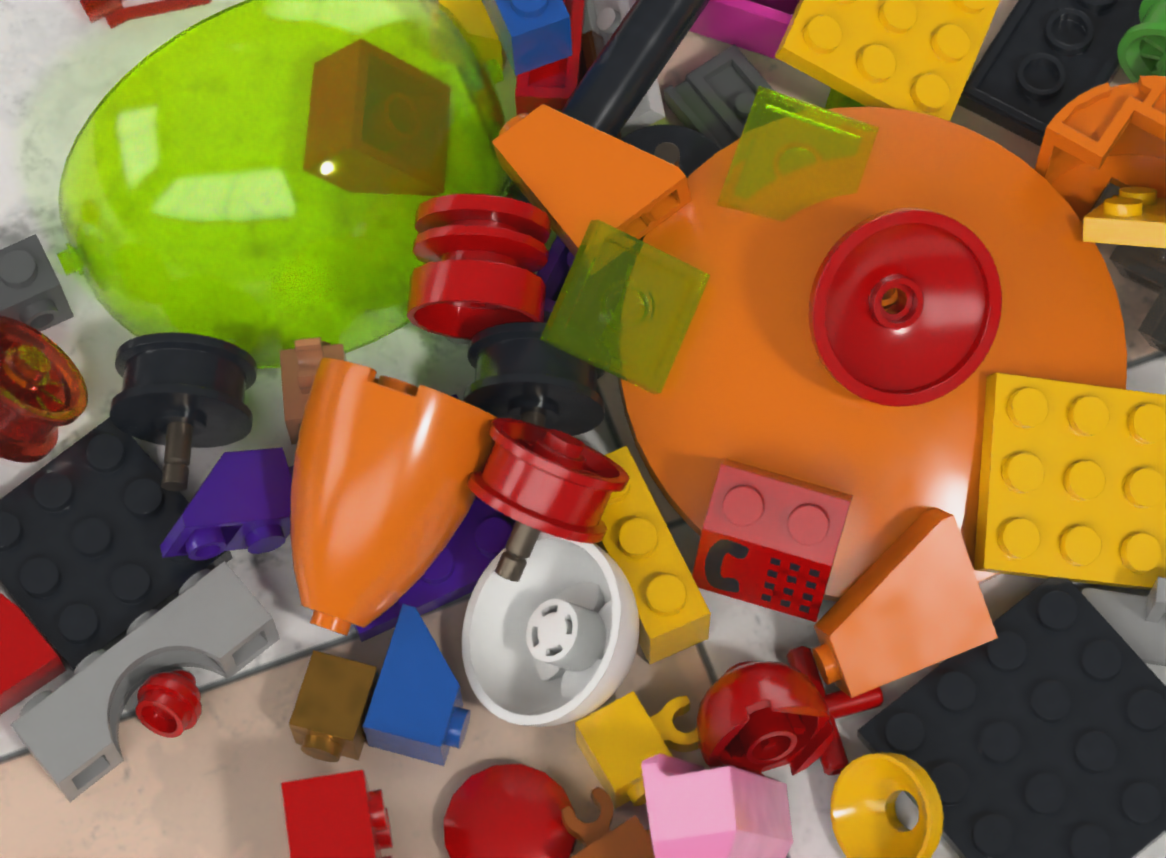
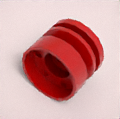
(477, 264)

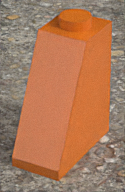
(587, 176)
(905, 610)

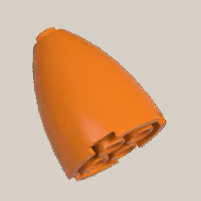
(377, 489)

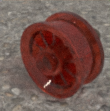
(36, 392)

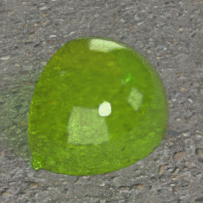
(276, 169)

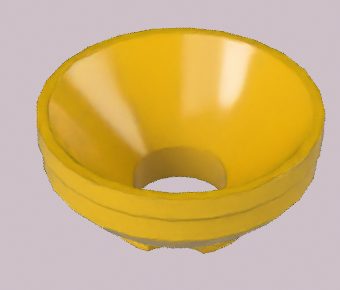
(866, 814)

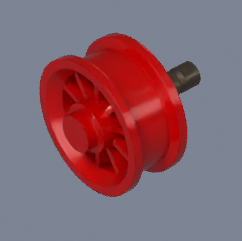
(546, 486)

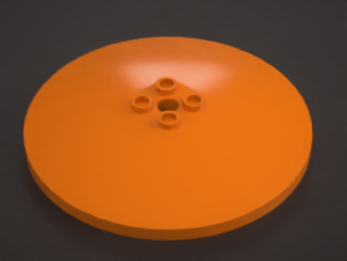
(761, 396)

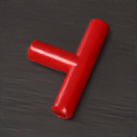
(838, 703)

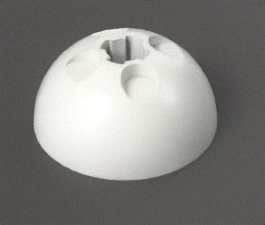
(555, 638)

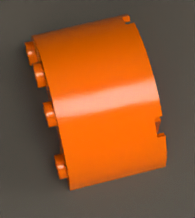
(1107, 139)

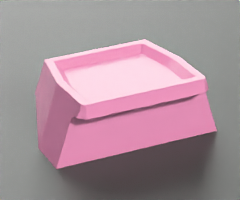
(714, 811)

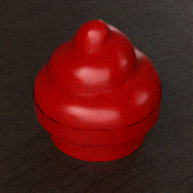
(169, 703)

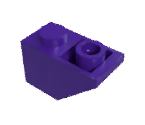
(236, 507)

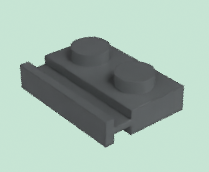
(717, 96)

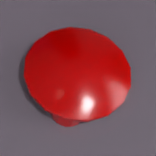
(508, 815)

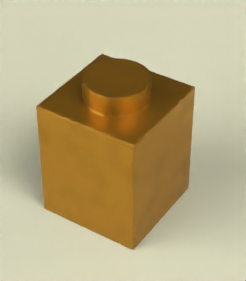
(333, 707)

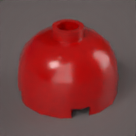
(763, 719)

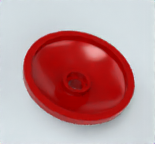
(933, 331)

